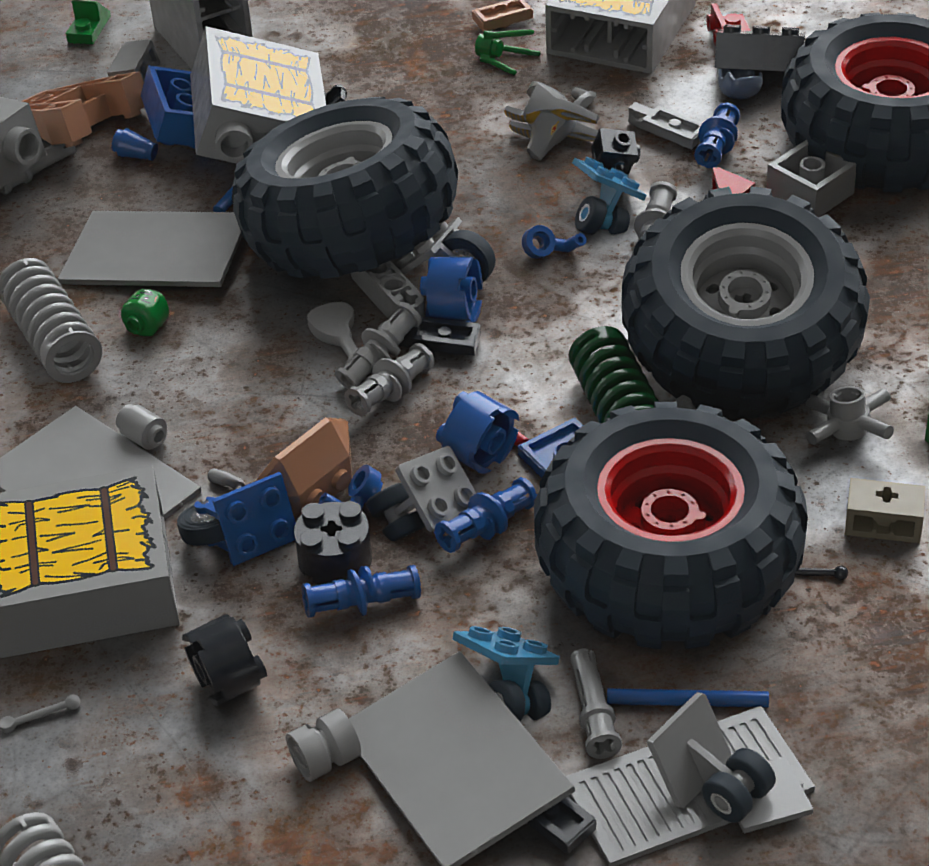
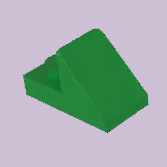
(88, 21)

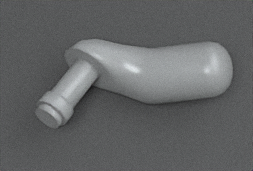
(224, 478)

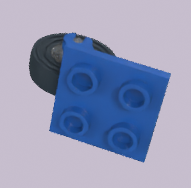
(242, 521)

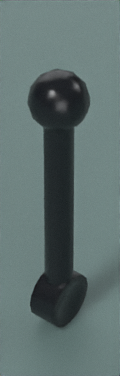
(839, 572)

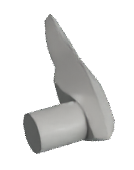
(583, 97)

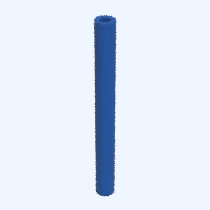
(672, 697)

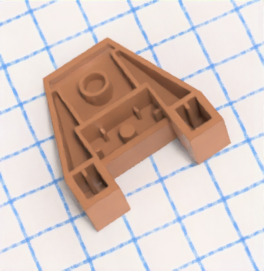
(69, 111)

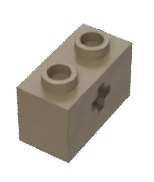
(885, 510)

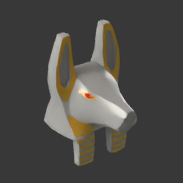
(550, 120)

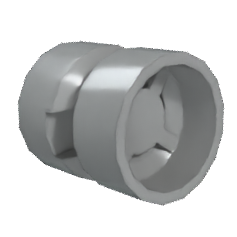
(326, 743)

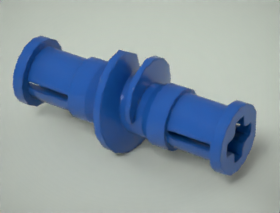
(717, 135)
(485, 515)
(361, 590)

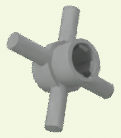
(849, 414)

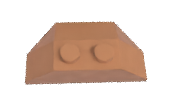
(315, 463)

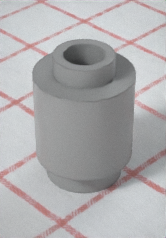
(141, 426)

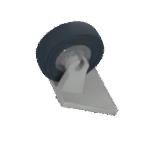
(451, 243)

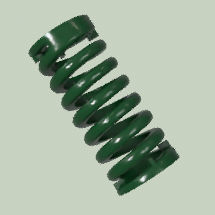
(619, 374)

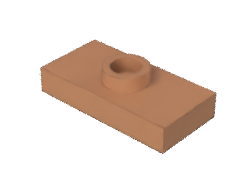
(502, 14)

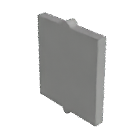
(781, 803)

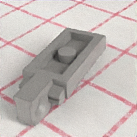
(665, 124)

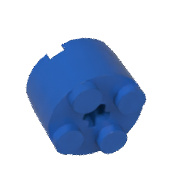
(452, 288)
(479, 430)

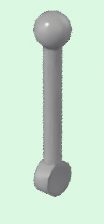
(8, 723)

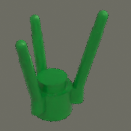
(489, 47)

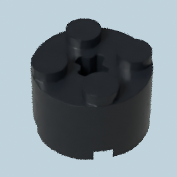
(332, 540)
(223, 658)

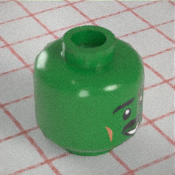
(145, 312)

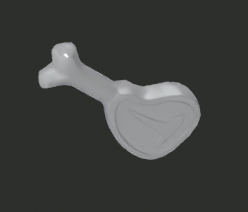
(333, 325)

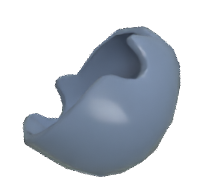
(739, 83)

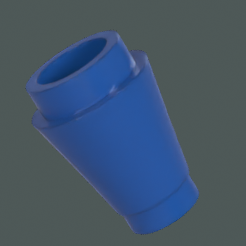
(132, 145)

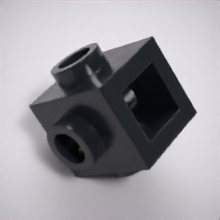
(616, 149)

